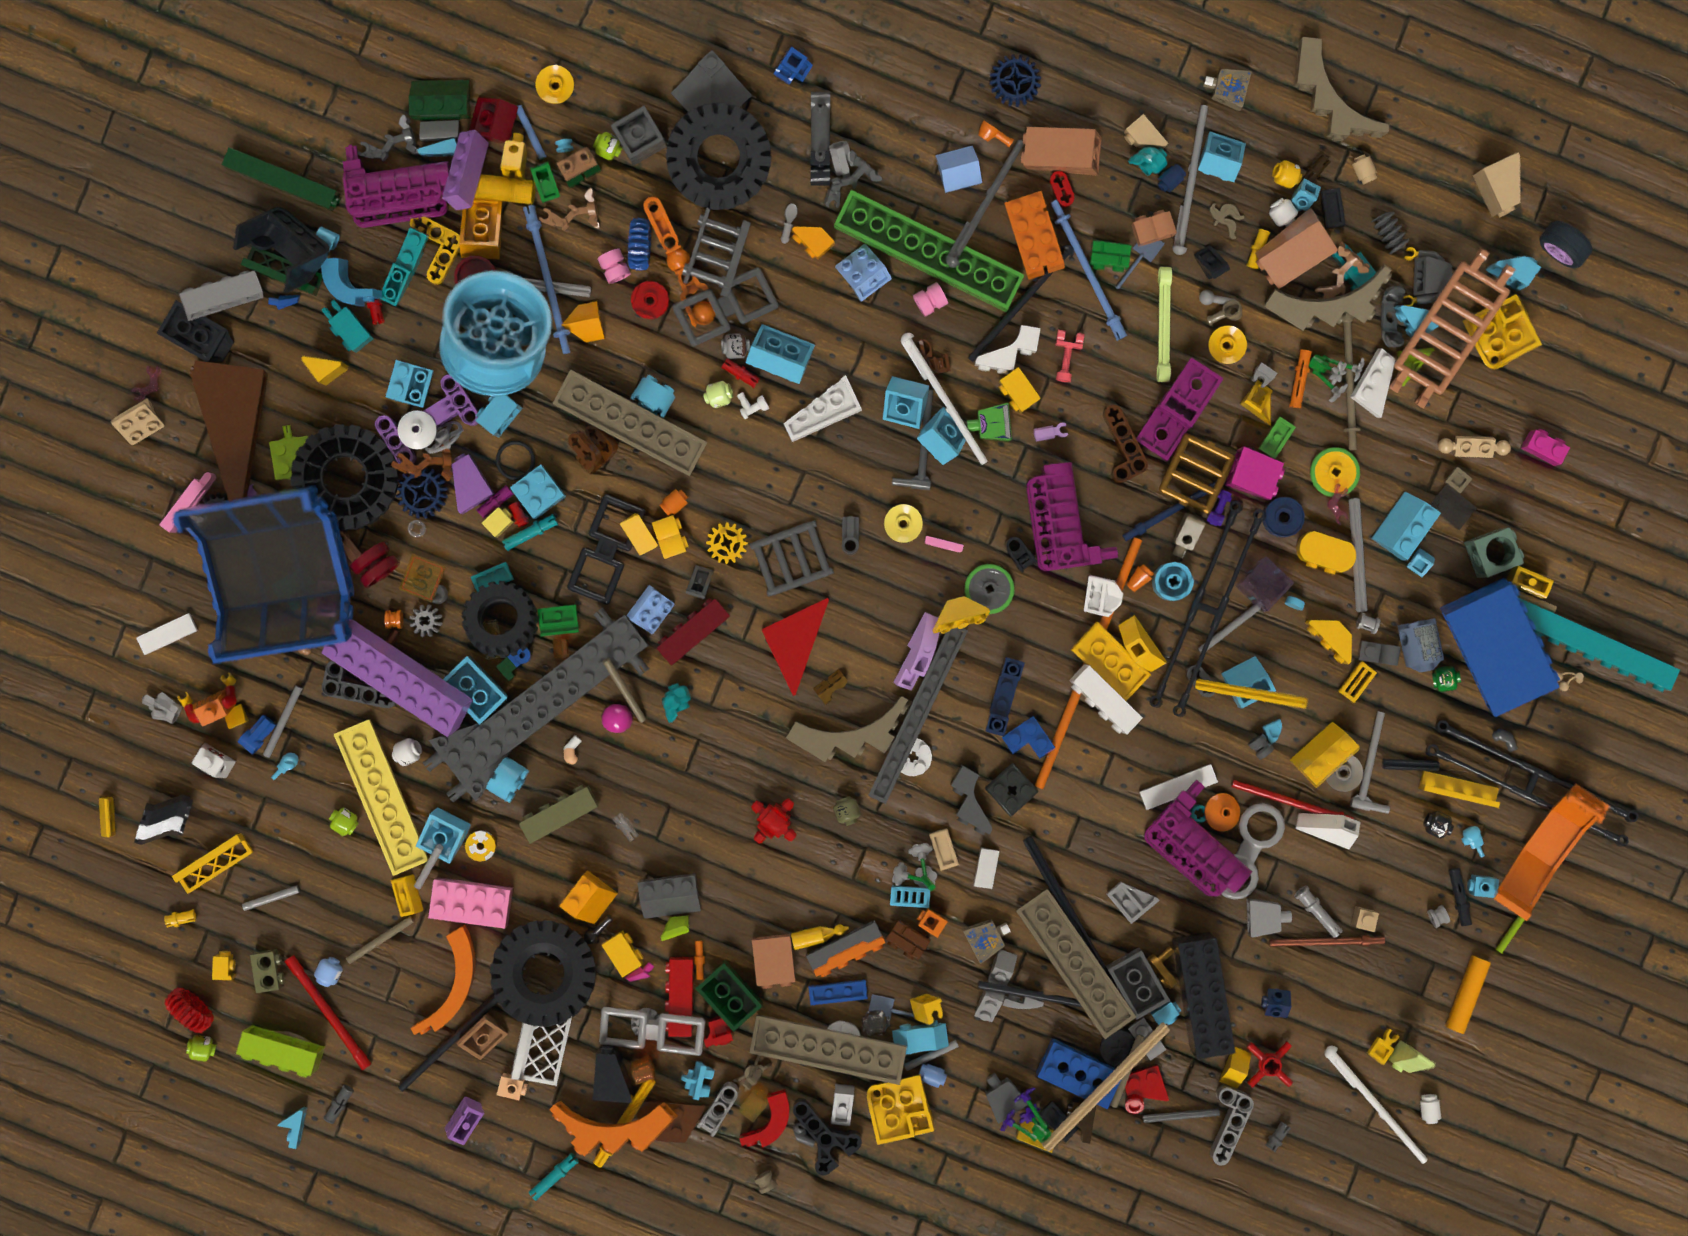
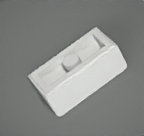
(986, 868)

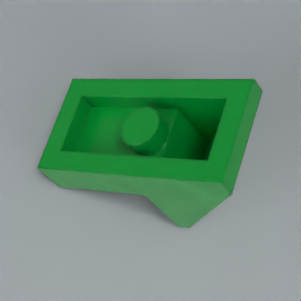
(545, 182)

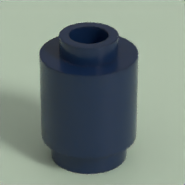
(1171, 178)

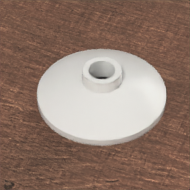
(426, 432)

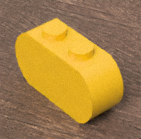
(1325, 552)

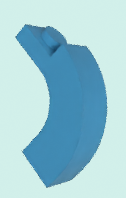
(337, 282)

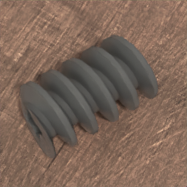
(1391, 232)

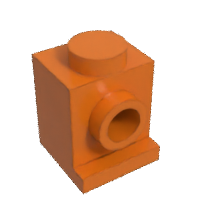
(934, 928)

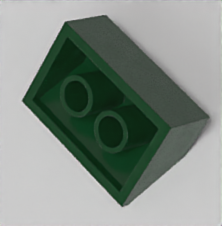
(439, 100)
(729, 995)

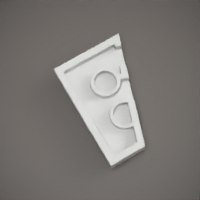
(1374, 383)

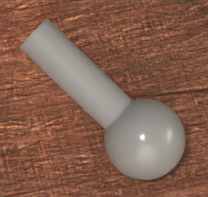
(1207, 297)

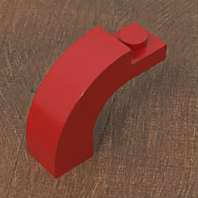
(775, 1126)

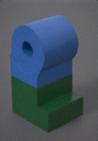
(511, 663)

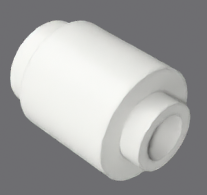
(1430, 1108)

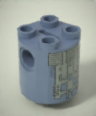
(1421, 645)

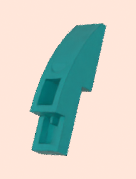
(404, 267)

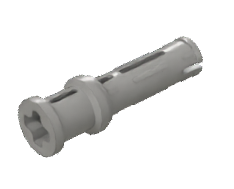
(1313, 905)

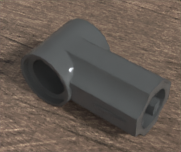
(850, 532)

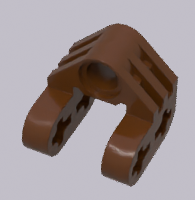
(592, 448)

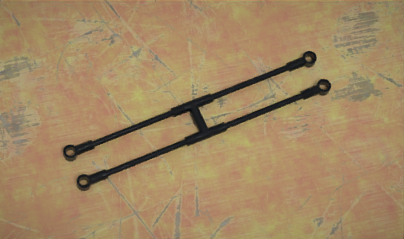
(1218, 612)
(1536, 773)

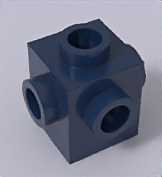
(1276, 1003)

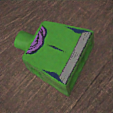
(992, 423)

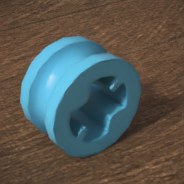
(564, 145)

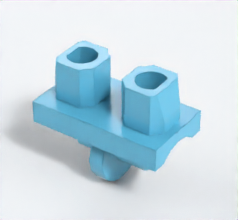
(695, 1079)

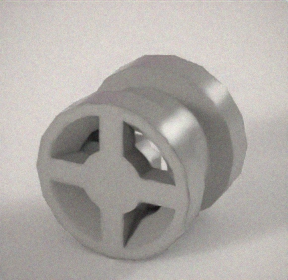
(1438, 916)

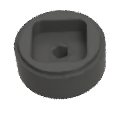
(441, 595)

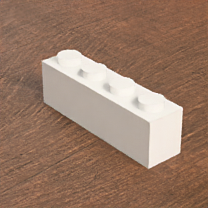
(1105, 698)

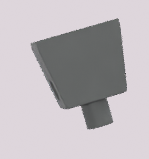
(1002, 1097)

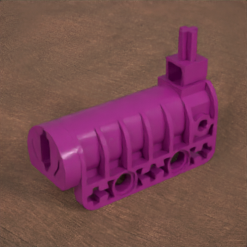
(393, 191)
(1061, 521)
(1197, 846)

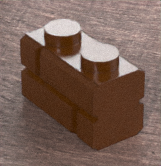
(907, 939)

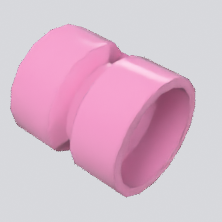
(614, 266)
(931, 299)

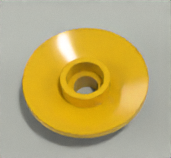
(549, 76)
(1237, 344)

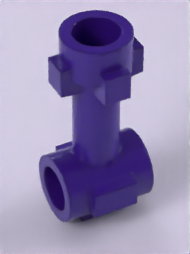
(1216, 517)

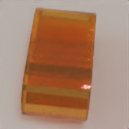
(643, 1069)

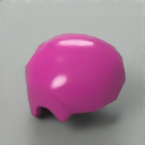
(617, 718)

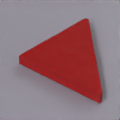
(793, 641)

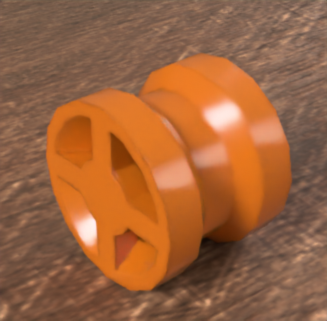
(394, 619)

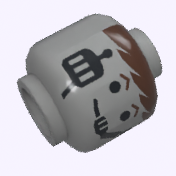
(735, 345)

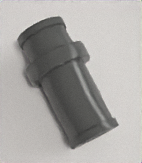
(1278, 1136)

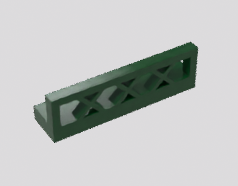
(277, 275)

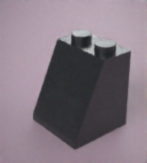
(611, 1077)

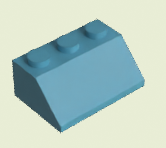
(780, 353)
(1406, 526)

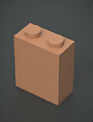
(773, 960)

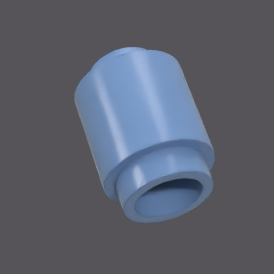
(932, 1075)

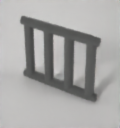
(790, 583)

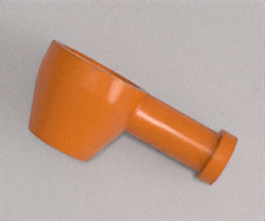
(988, 132)

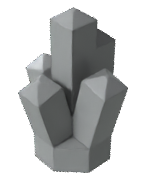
(840, 155)
(163, 707)

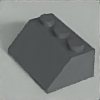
(669, 895)

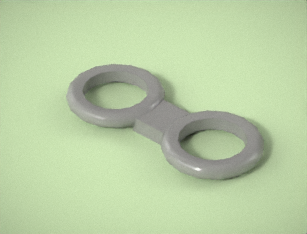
(1251, 847)

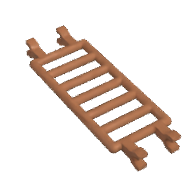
(1471, 269)

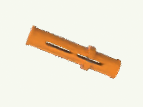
(1304, 357)

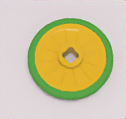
(1342, 461)

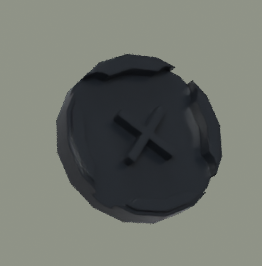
(1116, 1047)

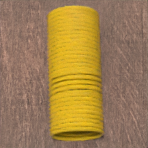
(498, 189)

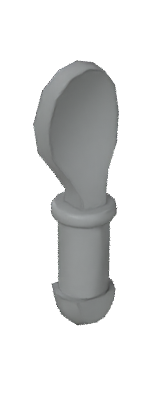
(790, 215)

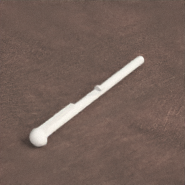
(925, 371)
(1330, 1053)

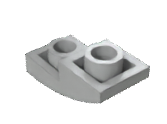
(1027, 1003)

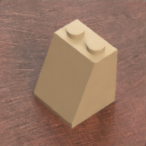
(1500, 185)

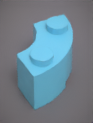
(922, 1037)

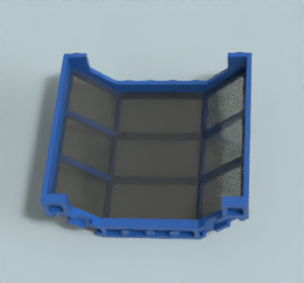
(272, 573)

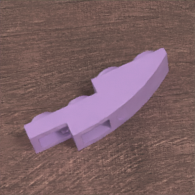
(922, 650)

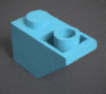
(1412, 318)

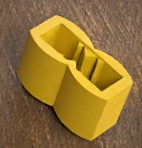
(669, 536)

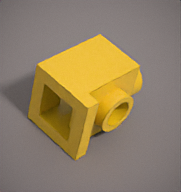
(223, 966)

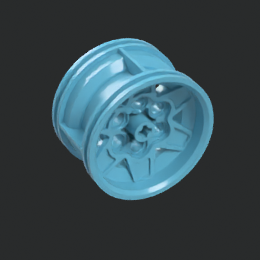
(502, 368)

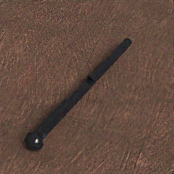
(1066, 250)
(1028, 993)
(476, 1016)

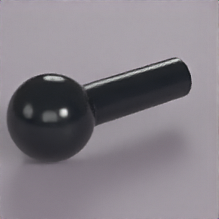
(592, 935)

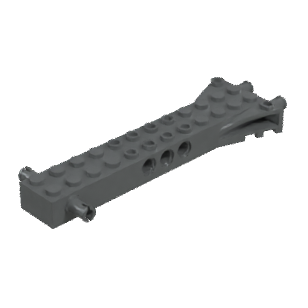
(479, 749)

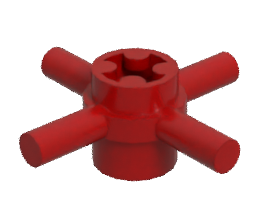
(1264, 1059)

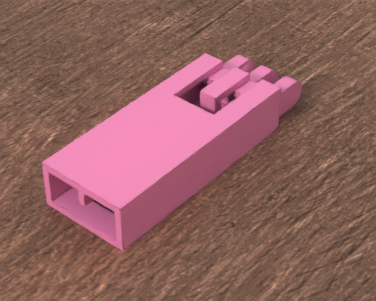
(189, 498)

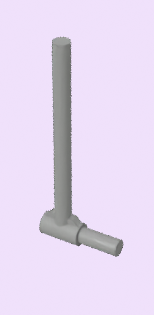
(1362, 801)

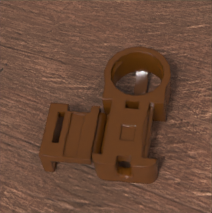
(935, 365)

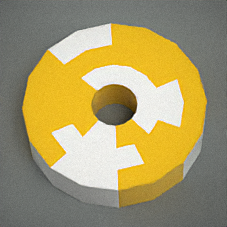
(472, 845)

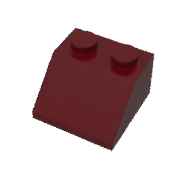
(494, 119)

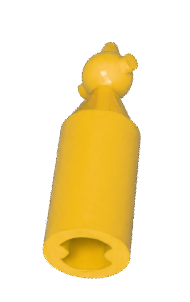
(816, 936)

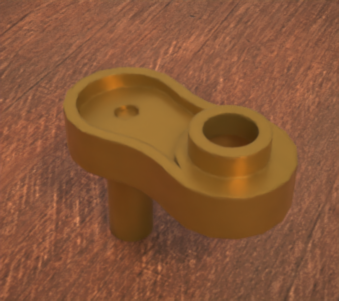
(1156, 963)

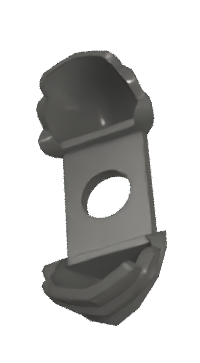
(1389, 333)

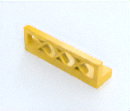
(1459, 788)
(206, 860)

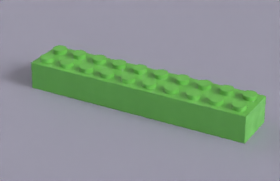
(927, 251)

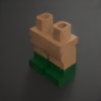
(578, 163)

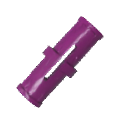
(495, 501)

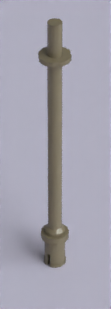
(1352, 429)

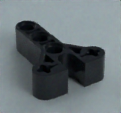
(838, 1137)

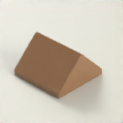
(482, 1037)

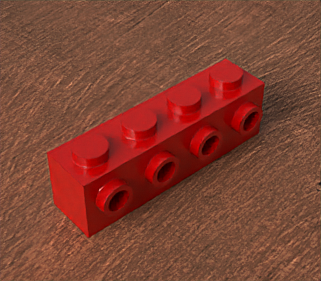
(680, 994)

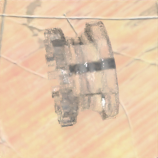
(422, 530)

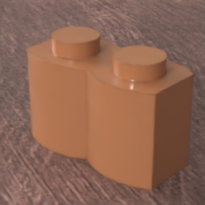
(1153, 228)

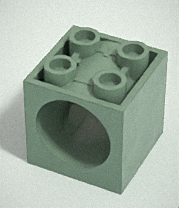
(1477, 552)

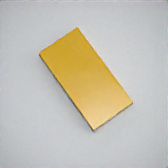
(1110, 661)

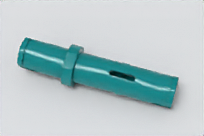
(536, 529)
(557, 1173)

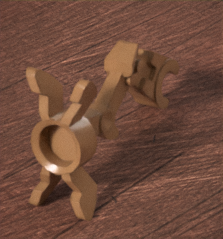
(591, 209)
(1352, 259)

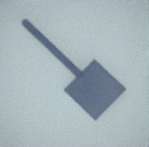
(1147, 251)
(886, 1004)

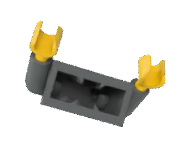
(1430, 276)

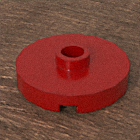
(642, 293)

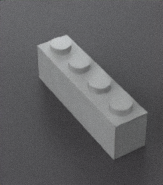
(221, 295)

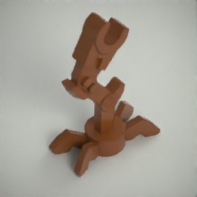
(407, 466)

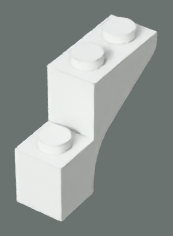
(1004, 358)

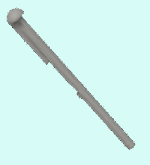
(1184, 212)

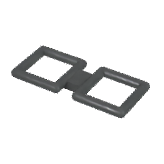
(725, 307)

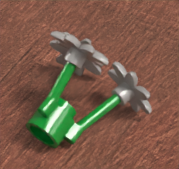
(1320, 364)

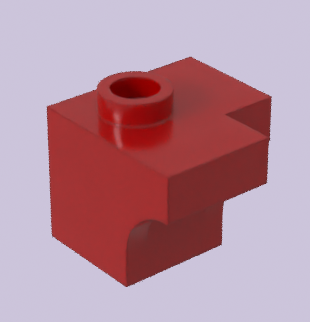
(719, 1033)

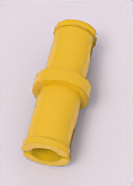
(1260, 241)

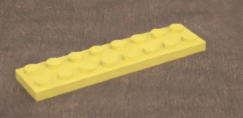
(381, 796)

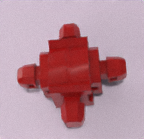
(773, 820)

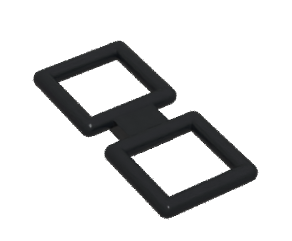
(604, 551)

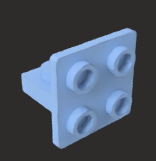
(650, 609)

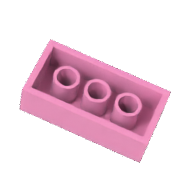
(470, 902)

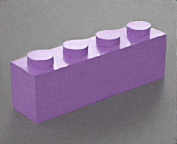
(465, 170)

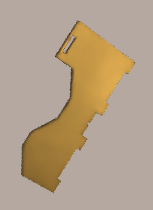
(825, 696)

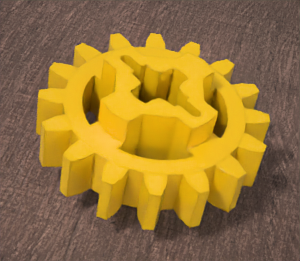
(718, 546)

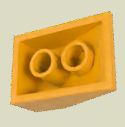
(481, 229)

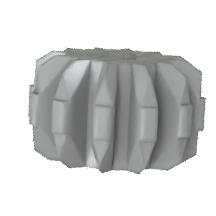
(426, 627)

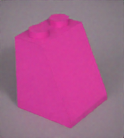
(1255, 474)

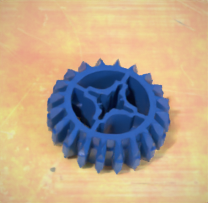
(639, 244)

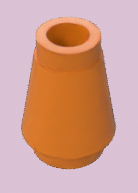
(1140, 577)

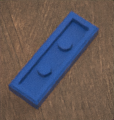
(838, 992)

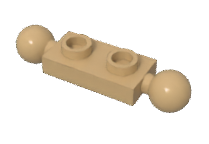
(1474, 446)

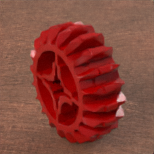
(189, 1010)

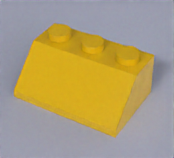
(1325, 754)

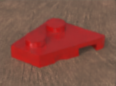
(1147, 1084)

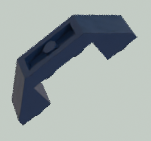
(1003, 696)

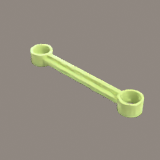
(1164, 284)

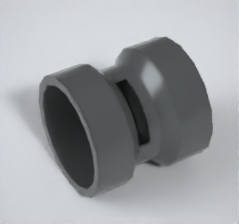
(1261, 746)

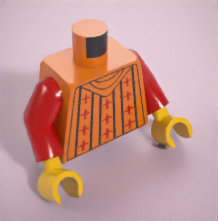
(212, 707)

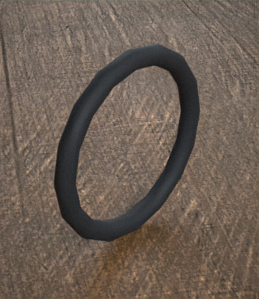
(498, 460)

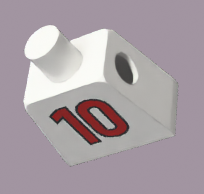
(212, 761)

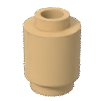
(1364, 169)

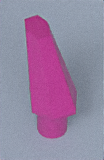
(640, 973)

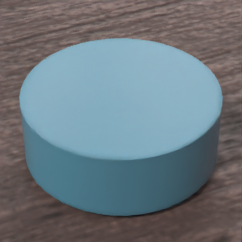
(1294, 602)

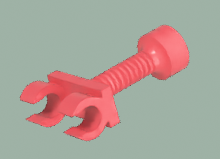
(1064, 375)

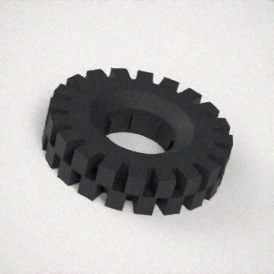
(356, 444)
(510, 962)

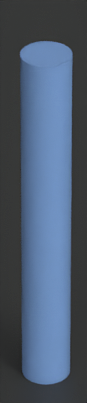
(530, 132)

